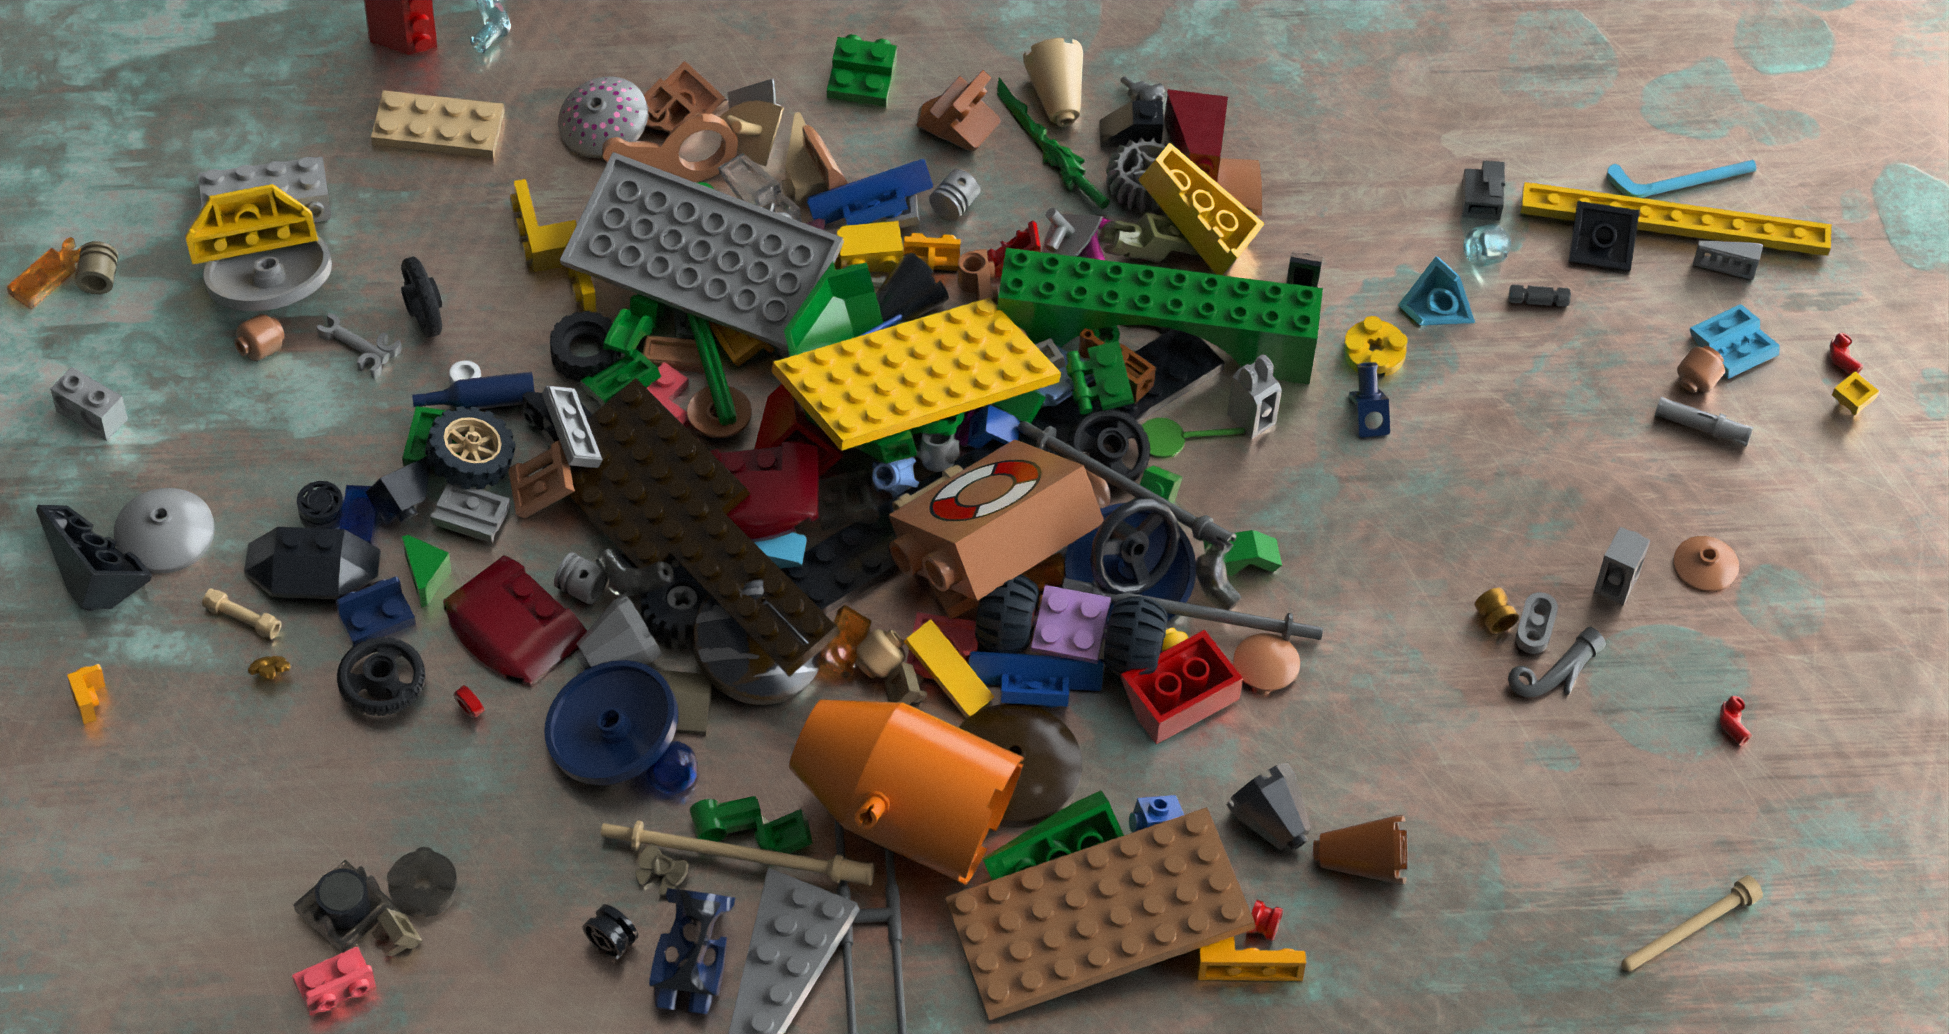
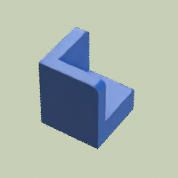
(992, 424)

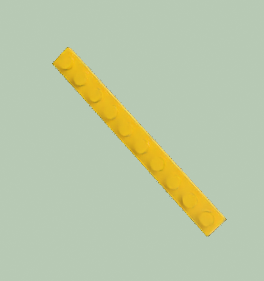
(1686, 219)

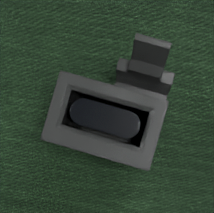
(1484, 191)

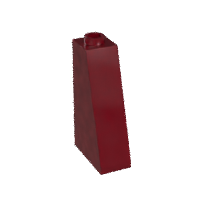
(1197, 127)

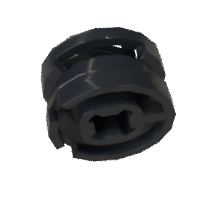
(320, 506)
(610, 931)

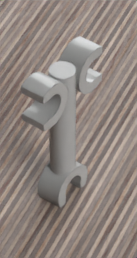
(371, 354)

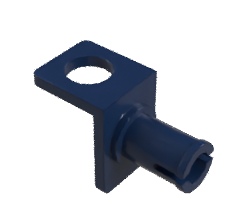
(1369, 400)

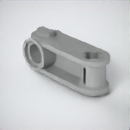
(937, 451)

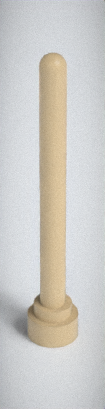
(1745, 892)

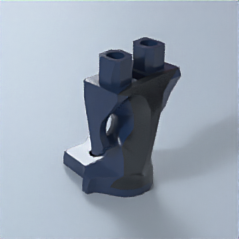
(688, 970)

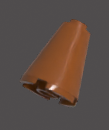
(1366, 850)

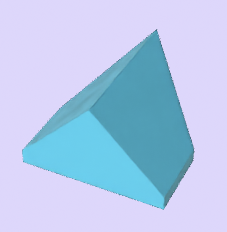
(1438, 297)

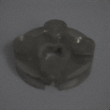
(418, 865)

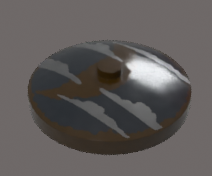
(736, 661)

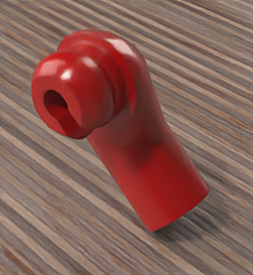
(1841, 354)
(1730, 720)

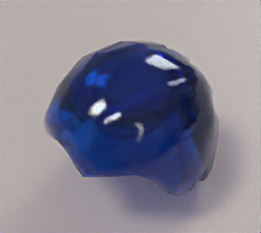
(674, 770)

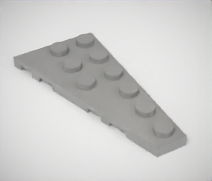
(787, 951)

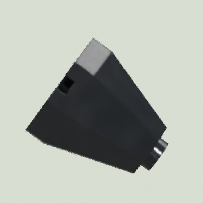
(1273, 808)

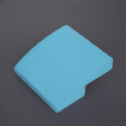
(1737, 338)

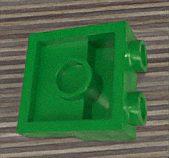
(862, 70)

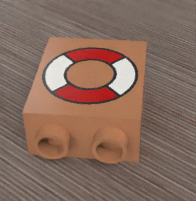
(994, 520)

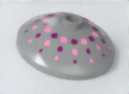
(620, 114)

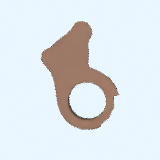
(667, 156)

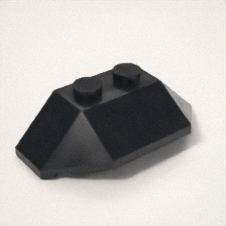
(311, 562)

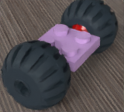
(1072, 625)

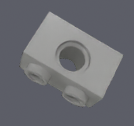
(1621, 565)

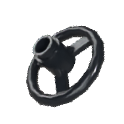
(1132, 544)

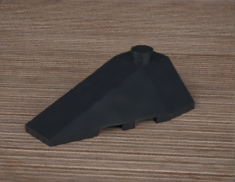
(90, 564)

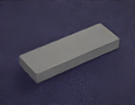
(572, 426)

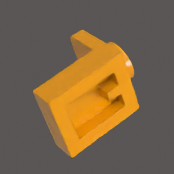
(82, 687)

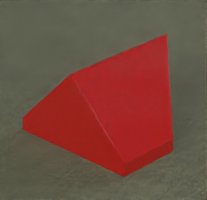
(1024, 240)

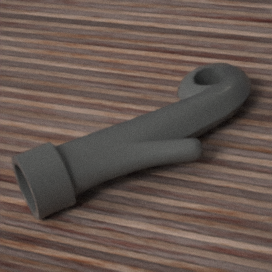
(1568, 667)

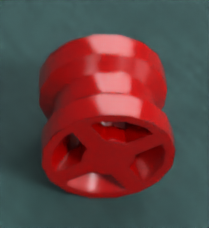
(1266, 920)

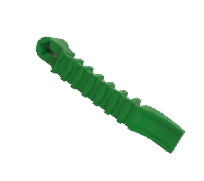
(635, 323)

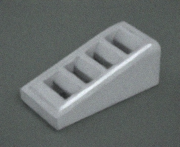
(1729, 257)

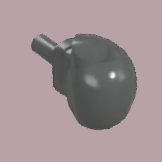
(1142, 91)

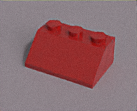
(401, 24)
(1184, 689)

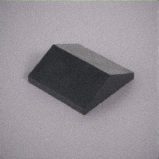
(1603, 236)

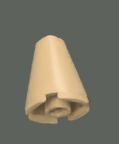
(1057, 77)

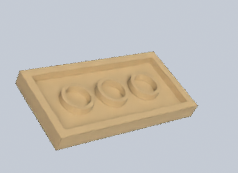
(437, 124)

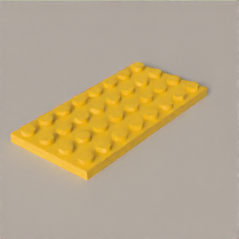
(915, 373)

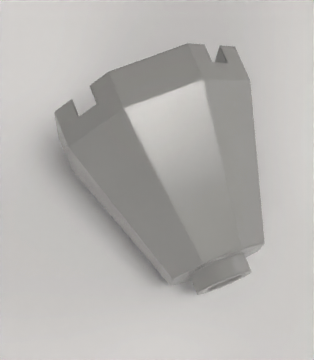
(617, 636)

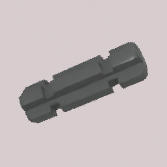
(1539, 295)

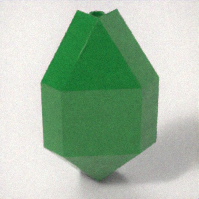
(839, 310)

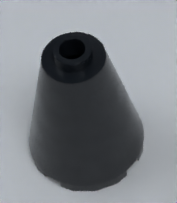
(910, 290)

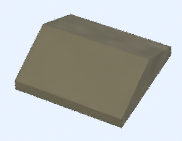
(693, 700)

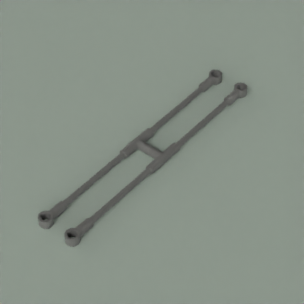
(892, 916)

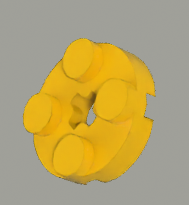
(1375, 332)

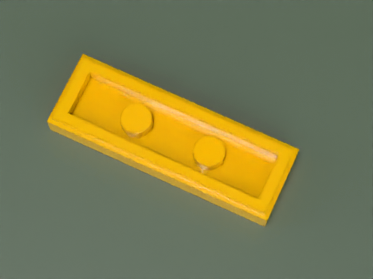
(949, 669)

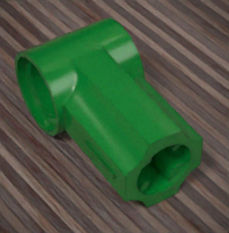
(715, 819)

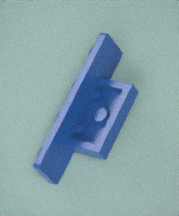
(872, 196)
(1036, 677)

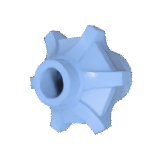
(894, 476)

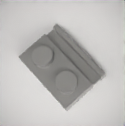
(470, 511)

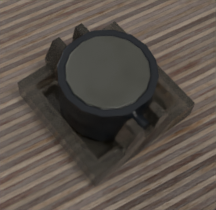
(343, 905)

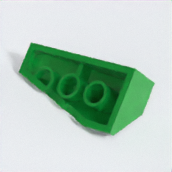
(1065, 832)

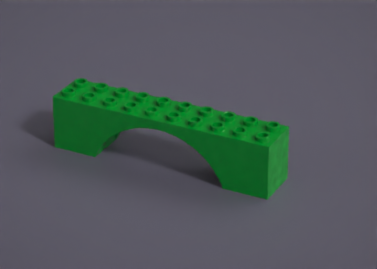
(1242, 316)

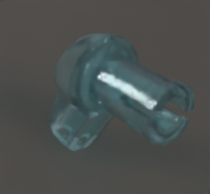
(496, 24)

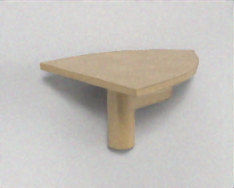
(755, 127)

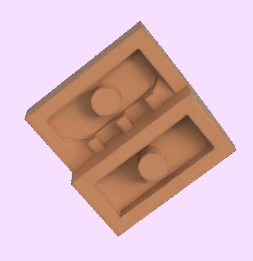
(822, 158)

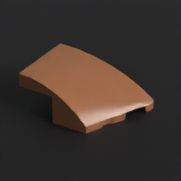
(679, 97)
(1242, 181)

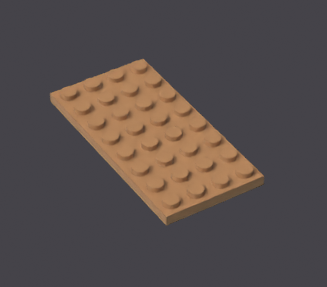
(1099, 913)

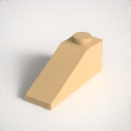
(800, 173)

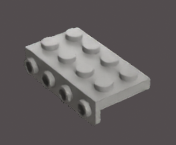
(298, 178)

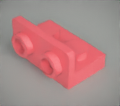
(334, 981)

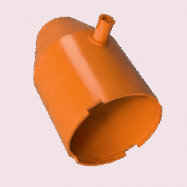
(906, 780)

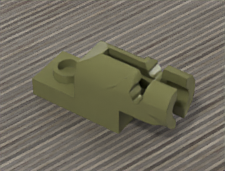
(1146, 240)

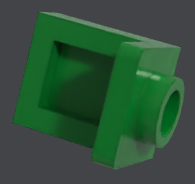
(785, 833)

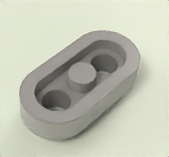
(1536, 625)

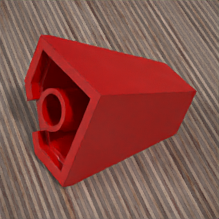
(786, 422)

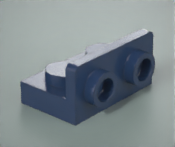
(374, 611)

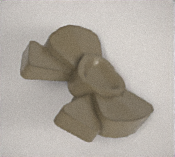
(653, 862)

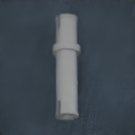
(1704, 421)

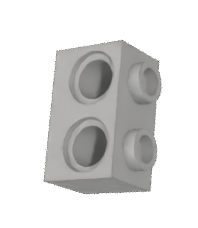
(89, 403)

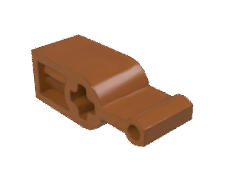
(1139, 371)

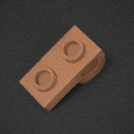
(976, 275)

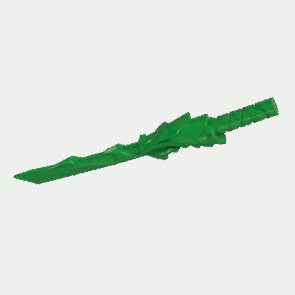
(1056, 155)

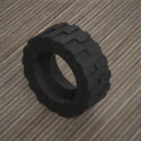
(577, 326)

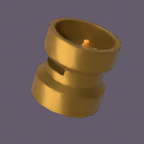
(1496, 610)

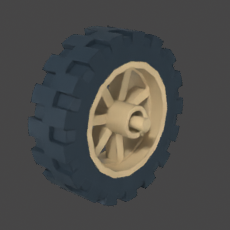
(480, 430)

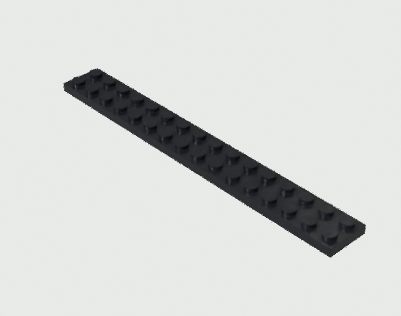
(861, 553)

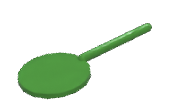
(1168, 437)

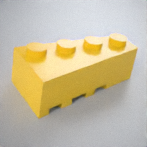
(1200, 209)

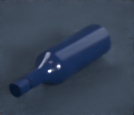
(481, 392)

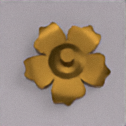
(268, 665)

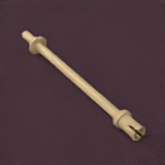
(835, 868)

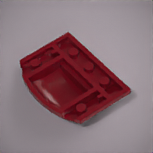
(780, 485)
(512, 623)

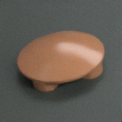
(1266, 662)

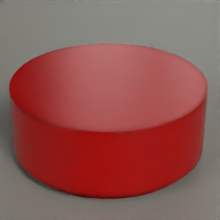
(468, 702)

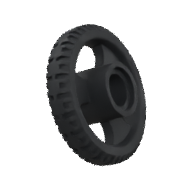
(421, 297)
(1126, 428)
(380, 688)

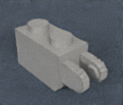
(1255, 397)

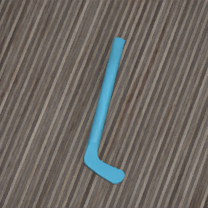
(1628, 188)

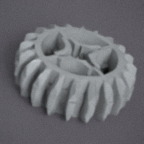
(1126, 185)

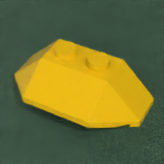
(248, 224)

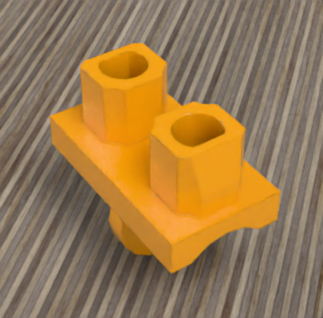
(937, 253)

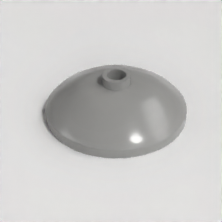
(168, 542)

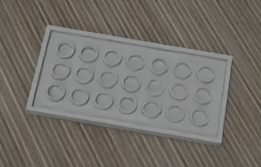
(699, 249)

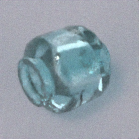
(1487, 245)

